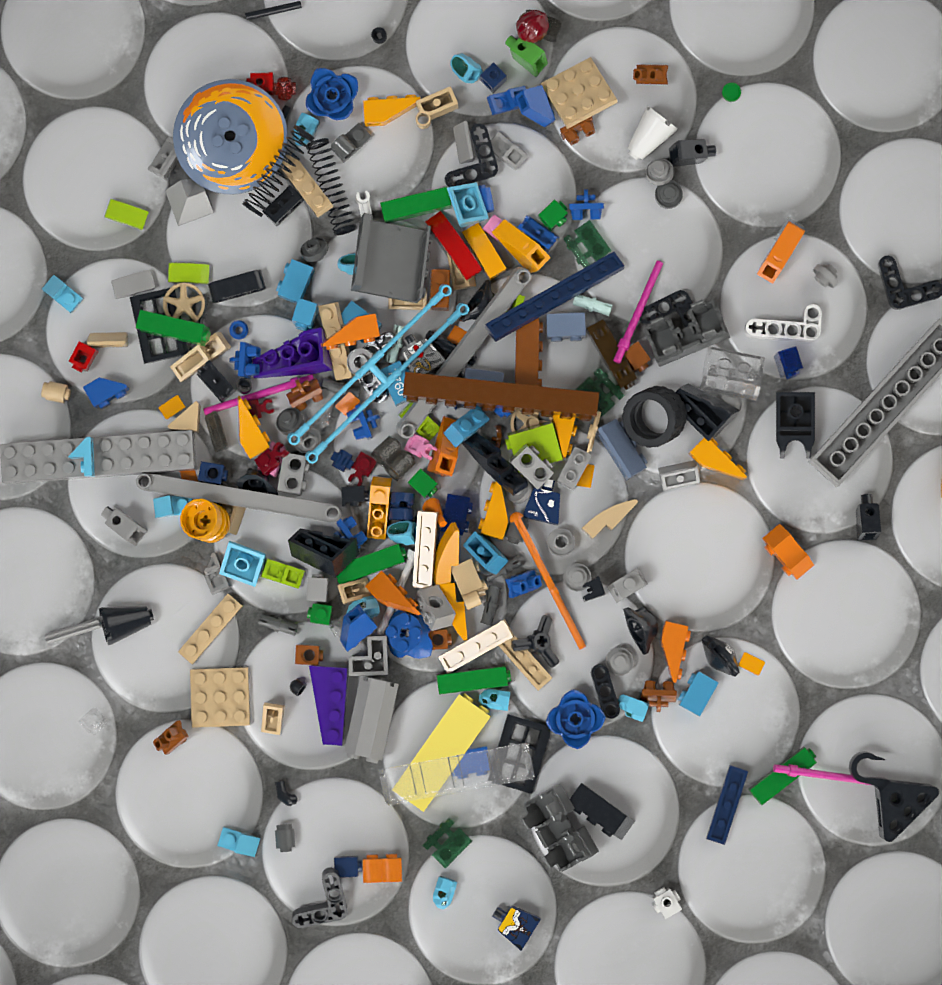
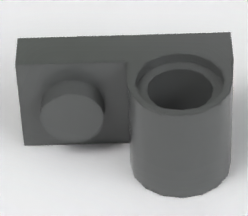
(350, 143)

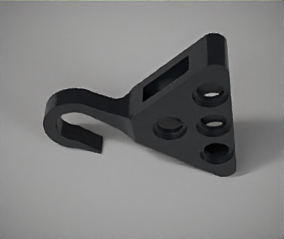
(907, 796)

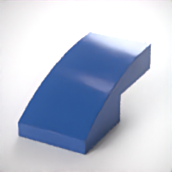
(504, 101)

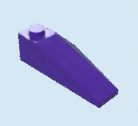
(296, 357)

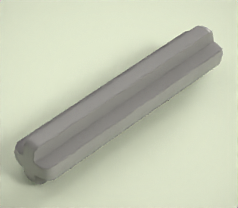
(72, 630)

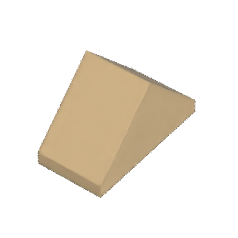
(188, 419)
(353, 590)
(272, 718)

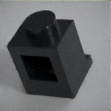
(354, 495)

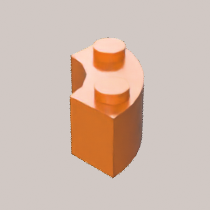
(788, 552)

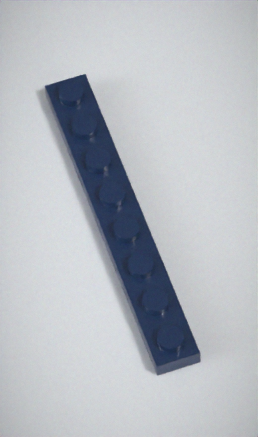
(554, 296)

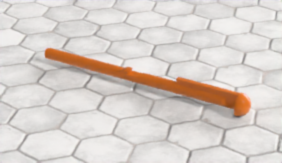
(516, 518)

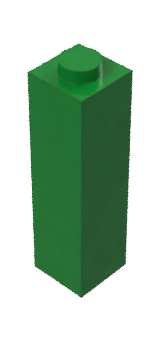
(416, 205)
(173, 328)
(373, 563)
(473, 680)
(775, 782)

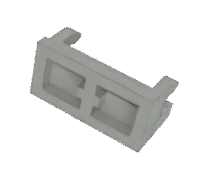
(164, 160)

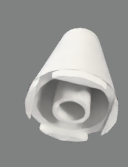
(649, 134)

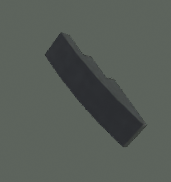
(494, 464)

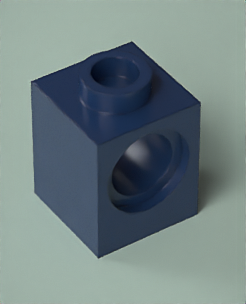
(493, 77)
(205, 468)
(348, 866)

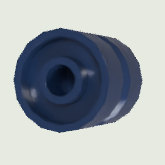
(401, 513)

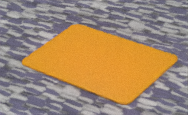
(171, 407)
(586, 478)
(751, 663)

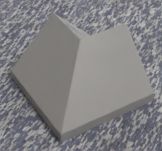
(188, 201)

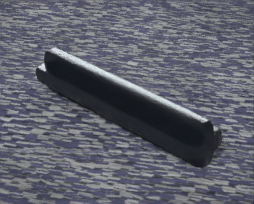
(447, 346)

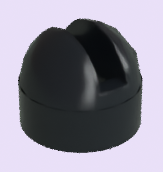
(374, 35)
(244, 382)
(297, 687)

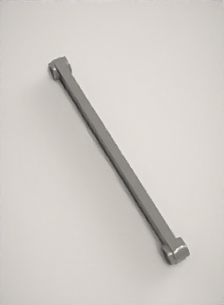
(467, 346)
(238, 497)

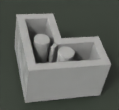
(375, 663)

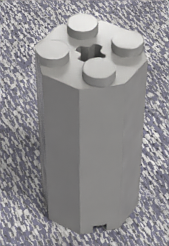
(371, 719)

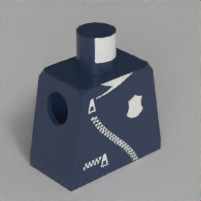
(544, 504)

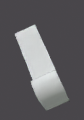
(782, 326)

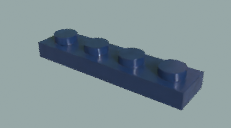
(727, 805)

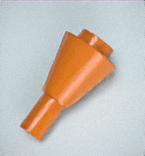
(433, 505)

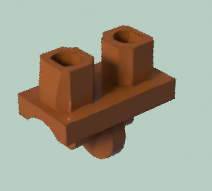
(651, 74)
(571, 133)
(303, 392)
(658, 698)
(171, 738)

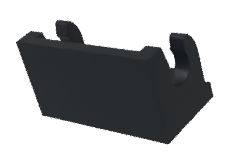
(283, 205)
(215, 381)
(596, 588)

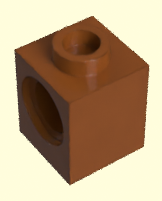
(637, 357)
(447, 639)
(300, 651)

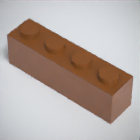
(527, 354)

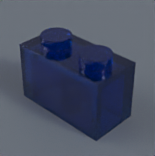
(788, 363)
(456, 511)

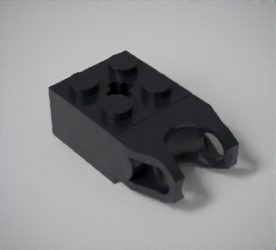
(795, 428)

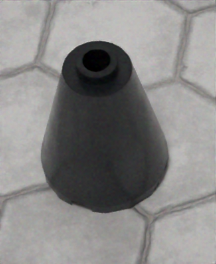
(124, 621)

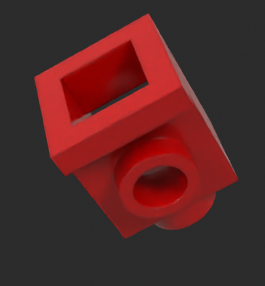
(268, 80)
(82, 350)

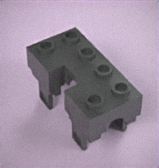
(704, 330)
(549, 815)

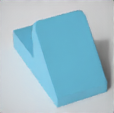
(62, 294)
(86, 451)
(169, 505)
(238, 842)

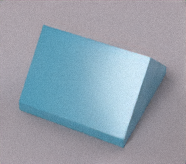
(467, 204)
(242, 563)

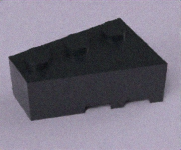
(705, 411)
(323, 552)
(601, 812)

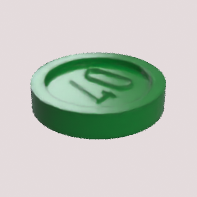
(731, 92)

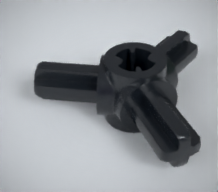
(541, 635)

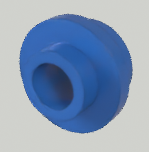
(236, 324)

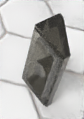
(216, 431)

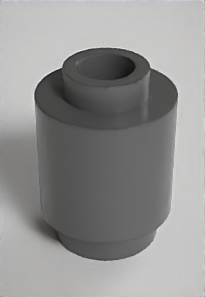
(513, 534)
(284, 837)

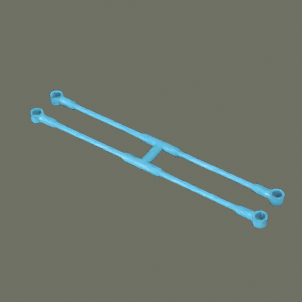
(370, 365)

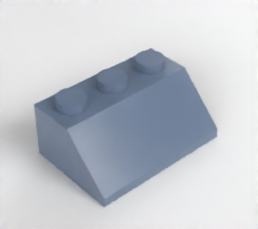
(621, 449)

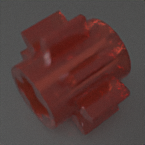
(284, 88)

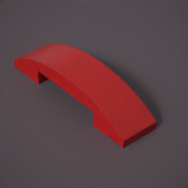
(454, 245)

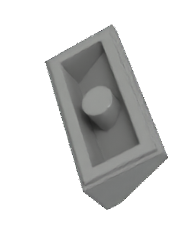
(463, 143)
(679, 475)

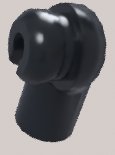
(283, 795)

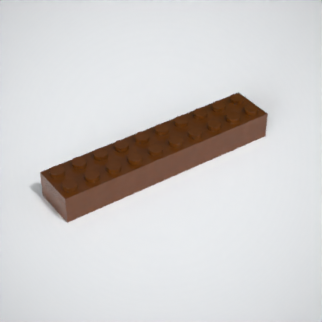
(500, 395)

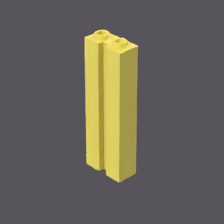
(452, 735)

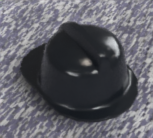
(256, 481)

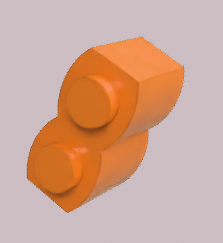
(382, 869)

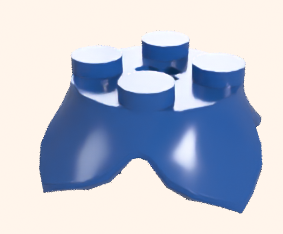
(326, 81)
(416, 644)
(591, 719)

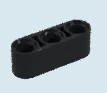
(236, 286)
(605, 701)

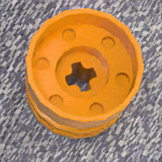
(195, 520)

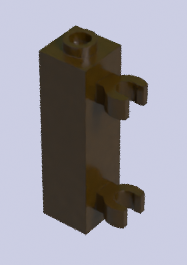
(607, 349)

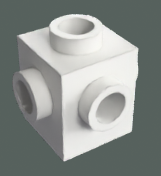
(666, 909)

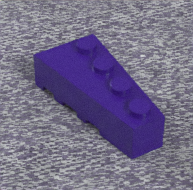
(330, 699)

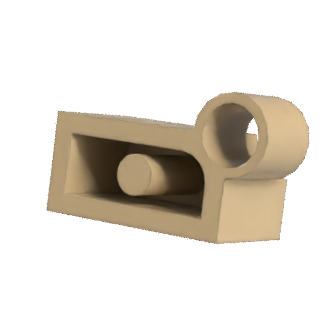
(435, 106)
(469, 583)

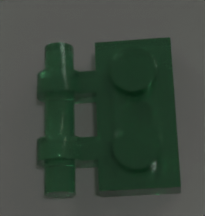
(592, 241)
(605, 402)
(451, 847)

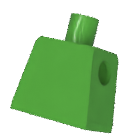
(527, 55)

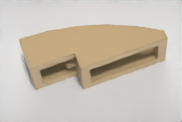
(199, 355)
(608, 518)

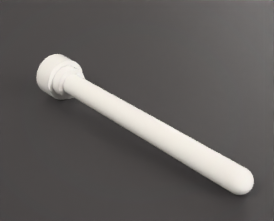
(402, 581)

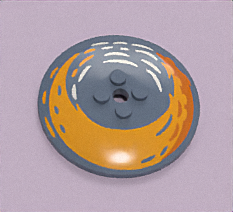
(201, 139)

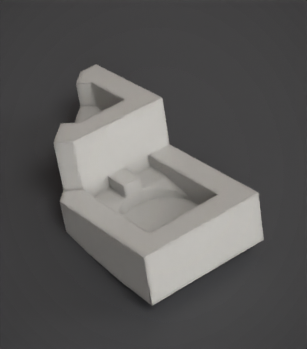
(215, 581)

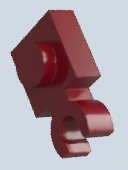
(257, 408)
(269, 458)
(363, 465)

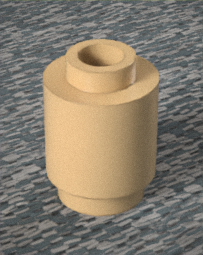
(56, 392)

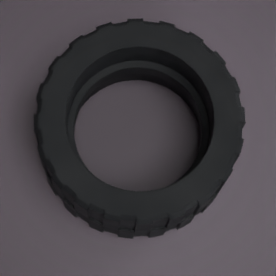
(635, 425)

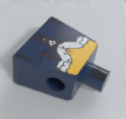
(516, 925)

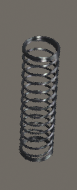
(302, 133)
(345, 229)

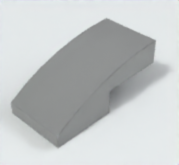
(507, 152)
(133, 284)

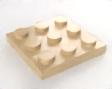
(579, 93)
(220, 697)

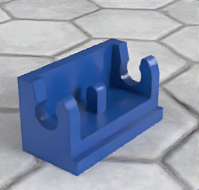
(538, 233)

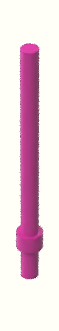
(624, 343)
(259, 394)
(793, 770)

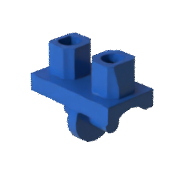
(577, 209)
(243, 360)
(364, 431)
(346, 525)
(523, 583)

